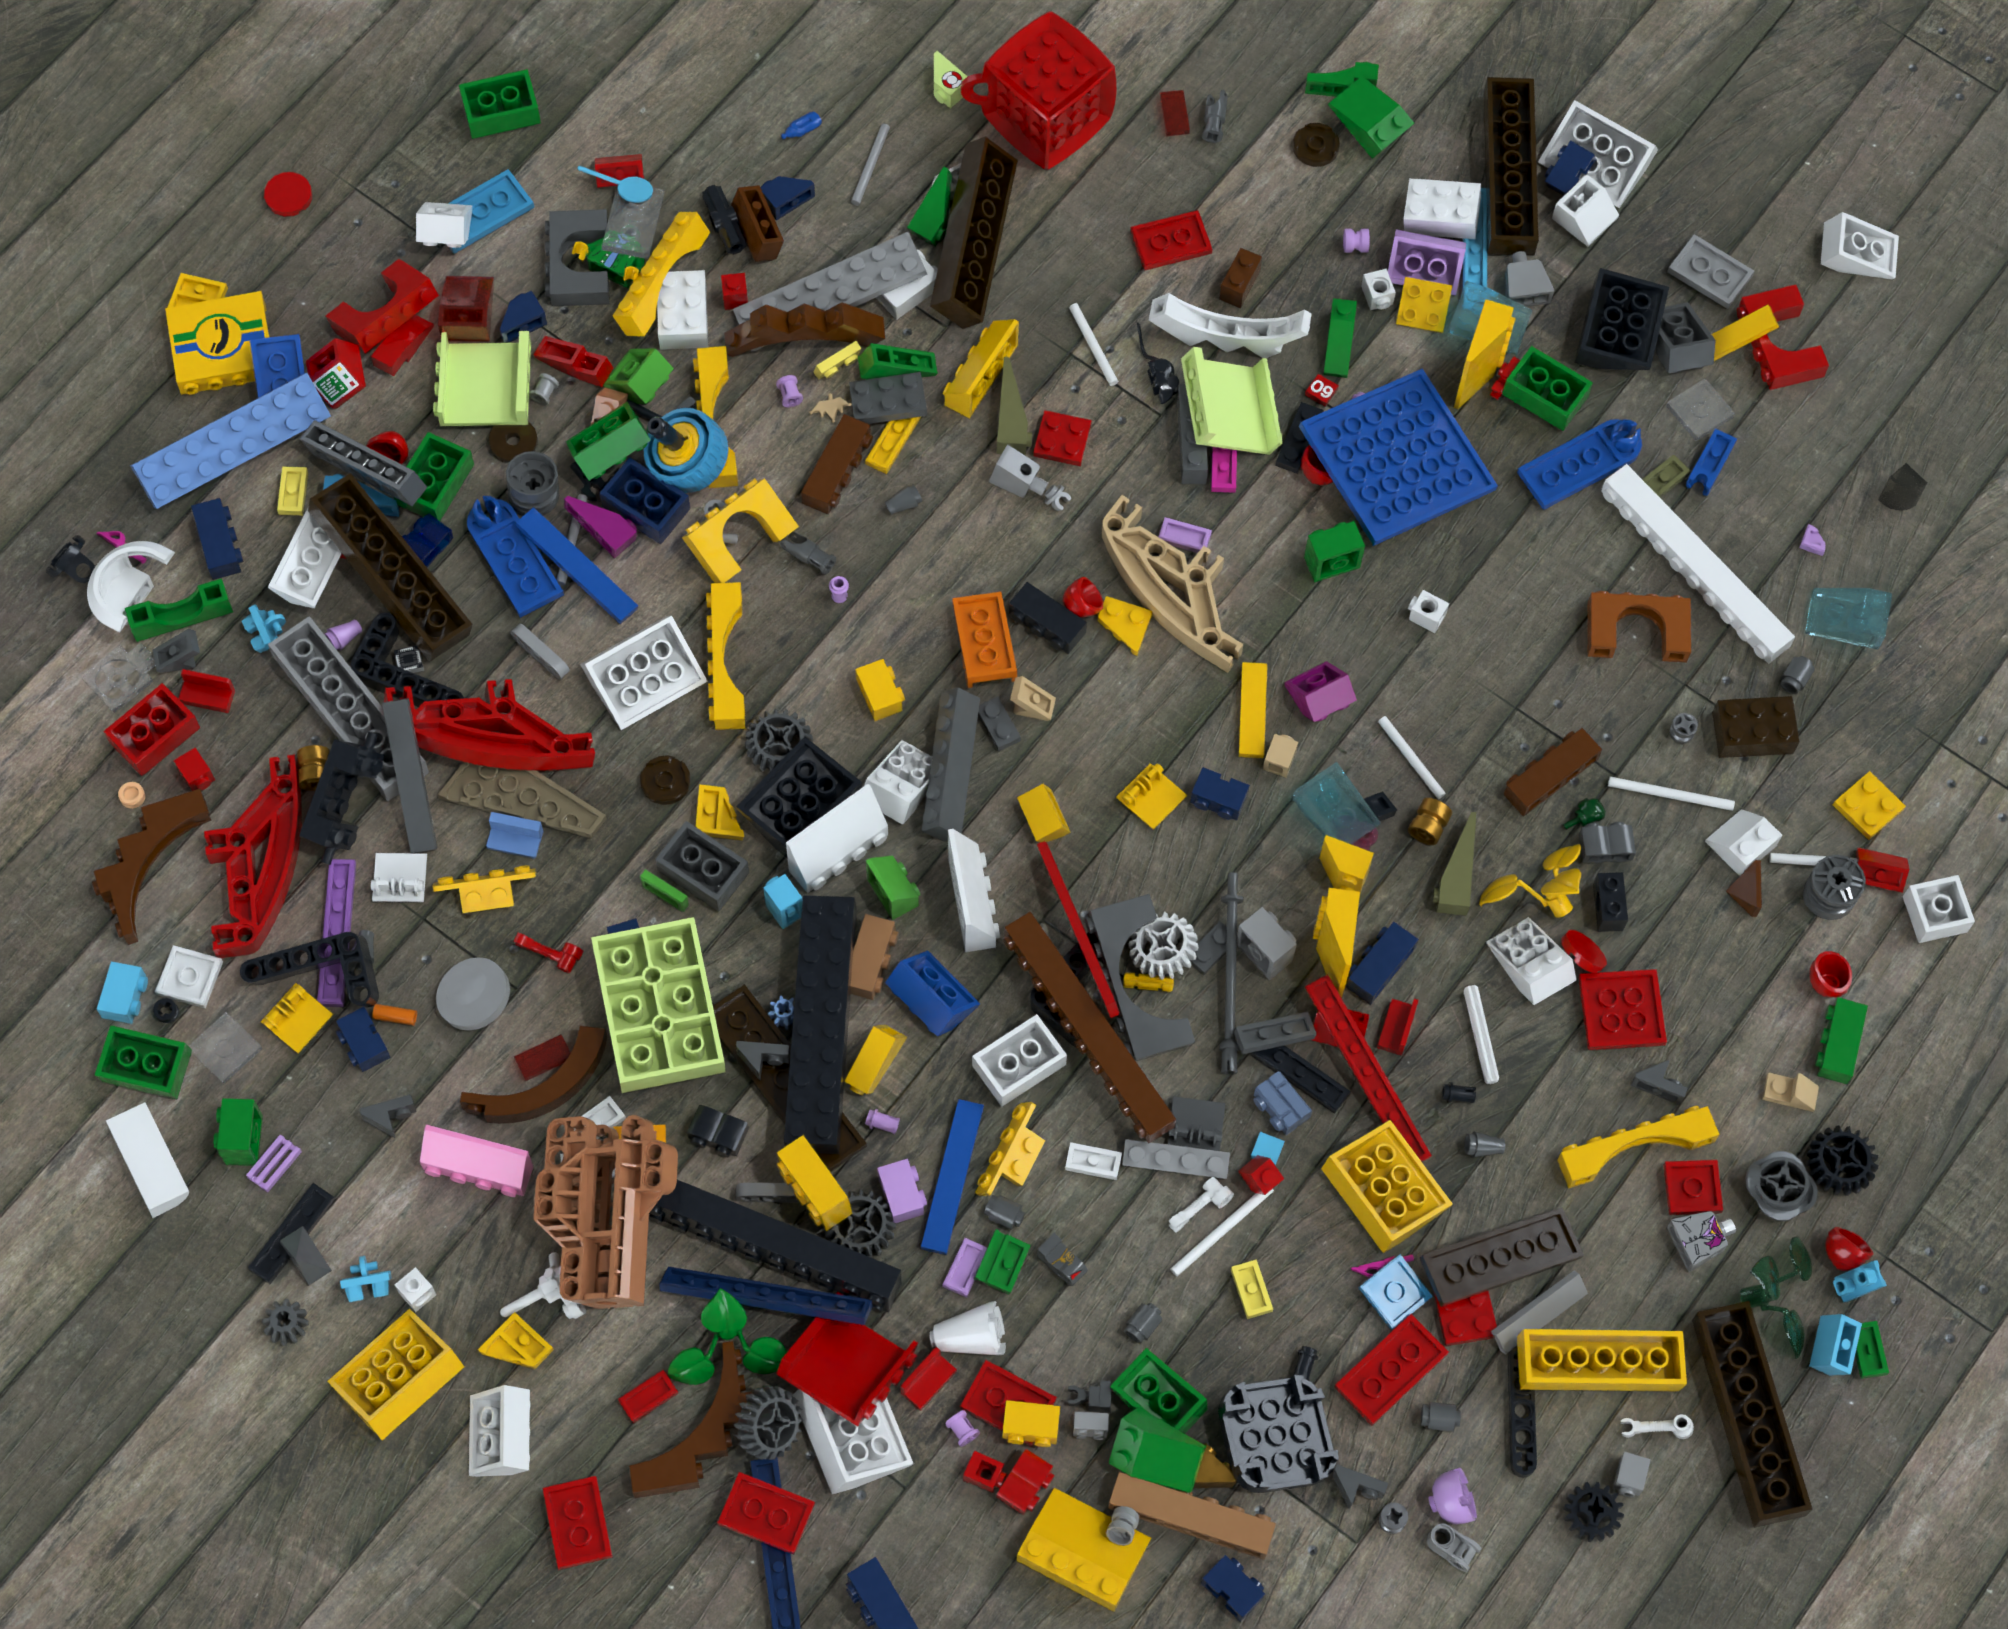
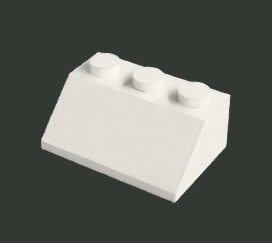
(499, 1431)

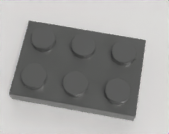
(888, 398)

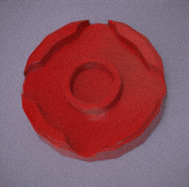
(288, 194)
(1586, 952)

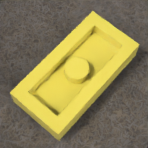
(845, 356)
(292, 491)
(1251, 1289)

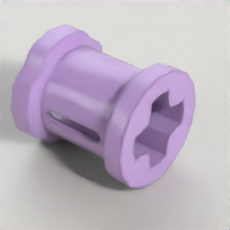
(789, 391)
(962, 1428)

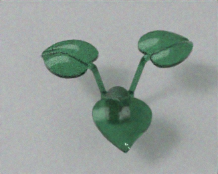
(1769, 1290)

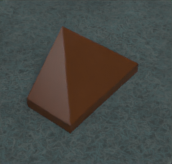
(1747, 889)

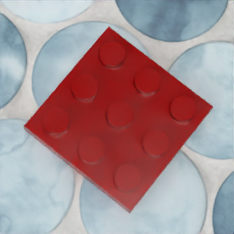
(1622, 1009)

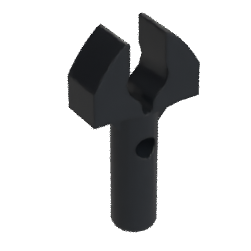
(595, 483)

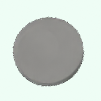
(473, 993)

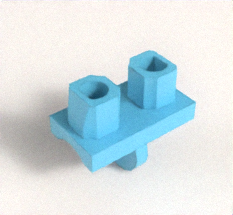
(266, 623)
(1859, 1281)
(353, 1285)

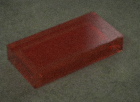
(1174, 113)
(542, 1057)

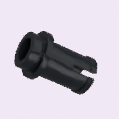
(1458, 1093)
(1305, 1361)

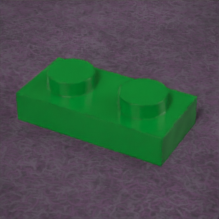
(1870, 1352)

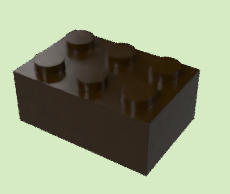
(1755, 727)

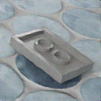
(1710, 271)

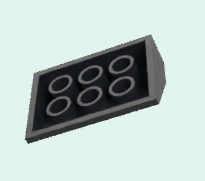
(1621, 322)
(797, 794)

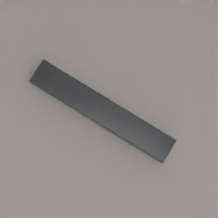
(409, 775)

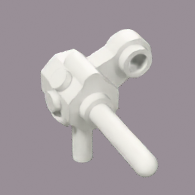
(547, 1289)

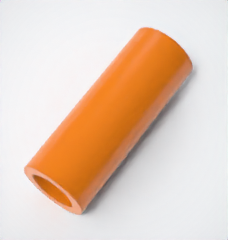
(394, 1014)

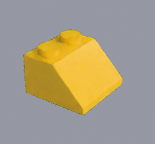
(1345, 864)

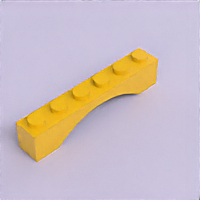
(639, 305)
(713, 375)
(726, 610)
(1687, 1130)

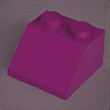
(1321, 691)

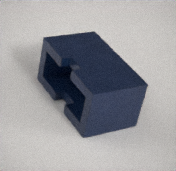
(1571, 164)
(1219, 795)
(365, 1046)
(1234, 1586)

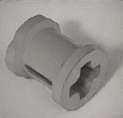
(544, 389)

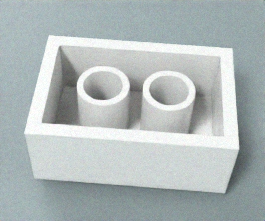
(1442, 208)
(683, 311)
(1019, 1060)

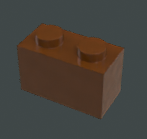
(1240, 278)

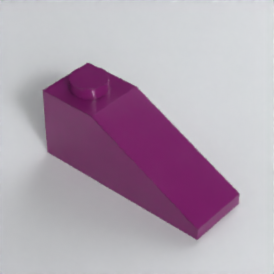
(603, 525)

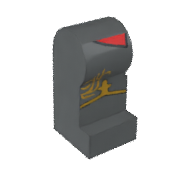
(1061, 1260)

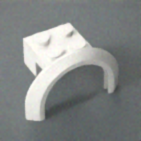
(119, 585)

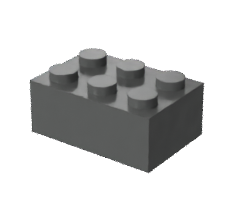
(702, 866)

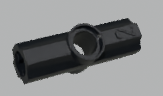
(724, 219)

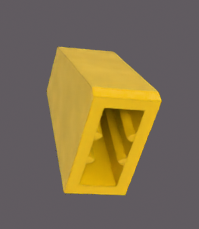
(874, 1059)

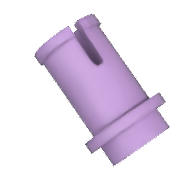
(839, 588)
(882, 1121)

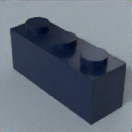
(217, 538)
(1381, 962)

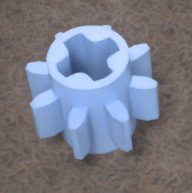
(782, 1005)

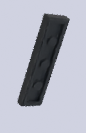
(1304, 1076)
(306, 1214)

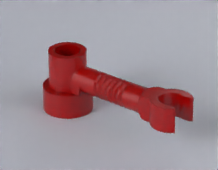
(566, 957)

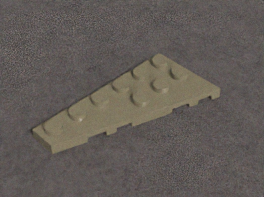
(522, 795)

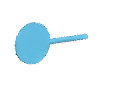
(631, 188)

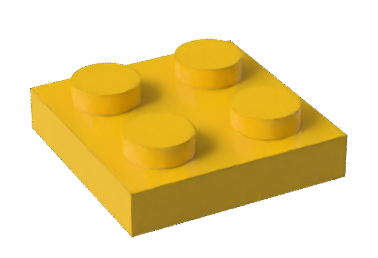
(1869, 805)

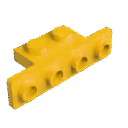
(485, 891)
(1014, 1154)

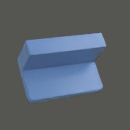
(514, 835)

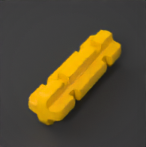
(1145, 982)

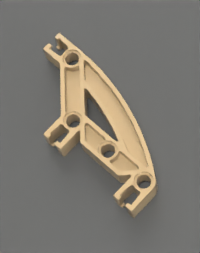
(1188, 623)

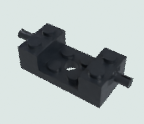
(331, 798)

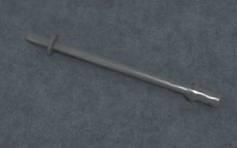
(1229, 1045)

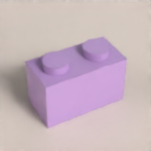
(901, 1190)

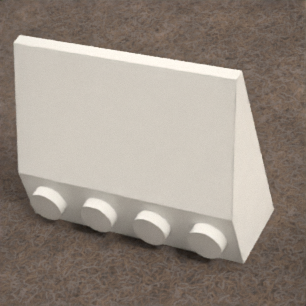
(1618, 152)
(644, 672)
(836, 839)
(971, 893)
(853, 1453)

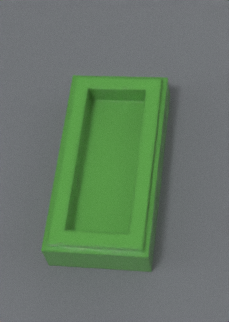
(664, 891)

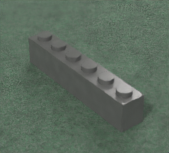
(951, 763)

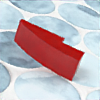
(401, 345)
(574, 360)

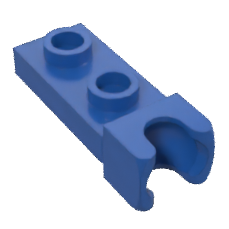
(1712, 460)

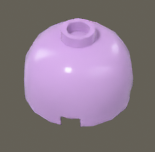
(1452, 1498)

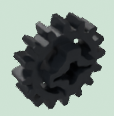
(1581, 1510)

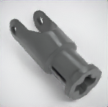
(1215, 117)
(808, 552)

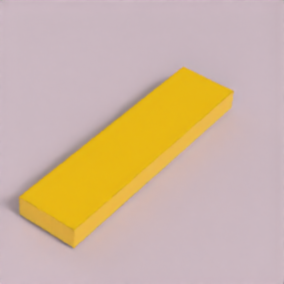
(1252, 710)

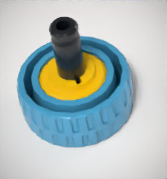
(686, 449)

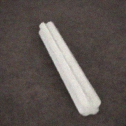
(1481, 1034)

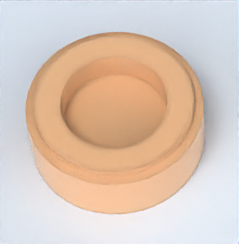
(131, 795)

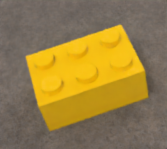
(813, 1184)

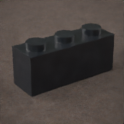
(1047, 618)

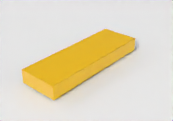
(1744, 331)
(890, 443)

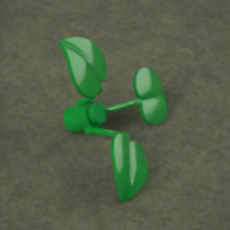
(726, 1319)

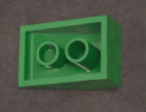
(1370, 116)
(1160, 1392)
(1156, 1451)

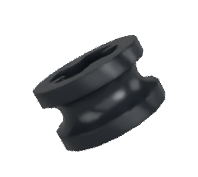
(166, 1018)

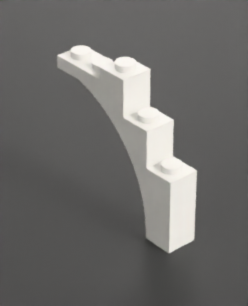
(1228, 333)

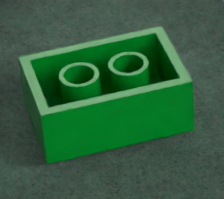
(499, 103)
(1547, 388)
(608, 441)
(443, 470)
(143, 1062)

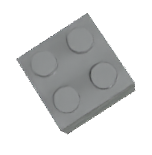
(1266, 943)

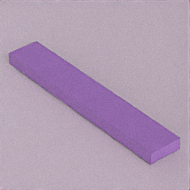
(336, 921)

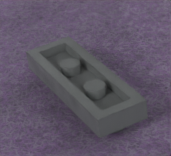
(1275, 1032)

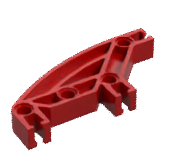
(524, 738)
(260, 905)

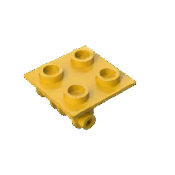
(1424, 304)
(1152, 795)
(296, 1018)

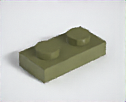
(1666, 476)

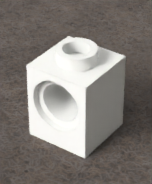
(1378, 281)
(1432, 620)
(415, 1289)

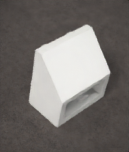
(1585, 211)

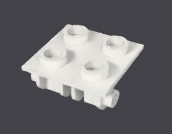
(399, 877)

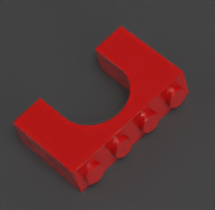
(367, 329)
(1780, 366)

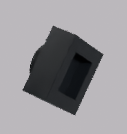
(1381, 806)

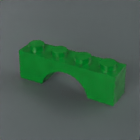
(154, 619)

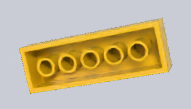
(1601, 1360)

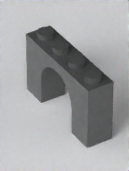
(566, 285)

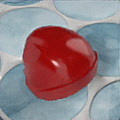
(390, 445)
(1313, 468)
(1083, 598)
(1830, 974)
(1846, 1249)

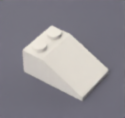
(1859, 247)

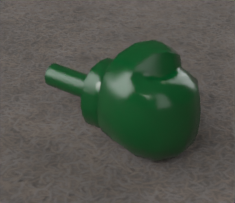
(1588, 812)

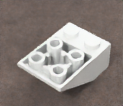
(901, 781)
(1533, 960)

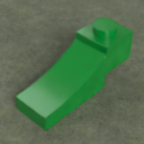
(1336, 82)

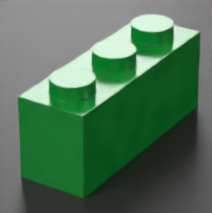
(1841, 1040)

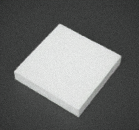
(189, 976)

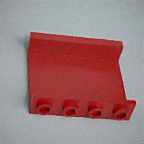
(845, 1366)

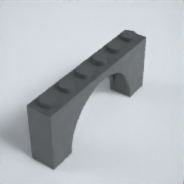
(1144, 1033)

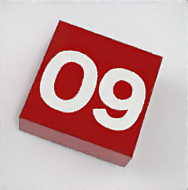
(1321, 390)

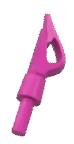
(118, 542)
(1377, 1265)

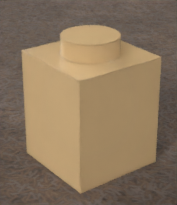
(1280, 755)

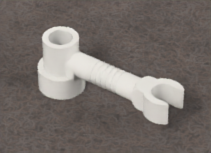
(1214, 1192)
(1665, 1425)

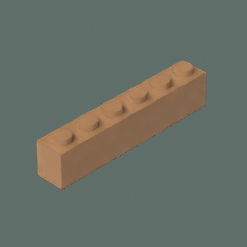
(1194, 1516)

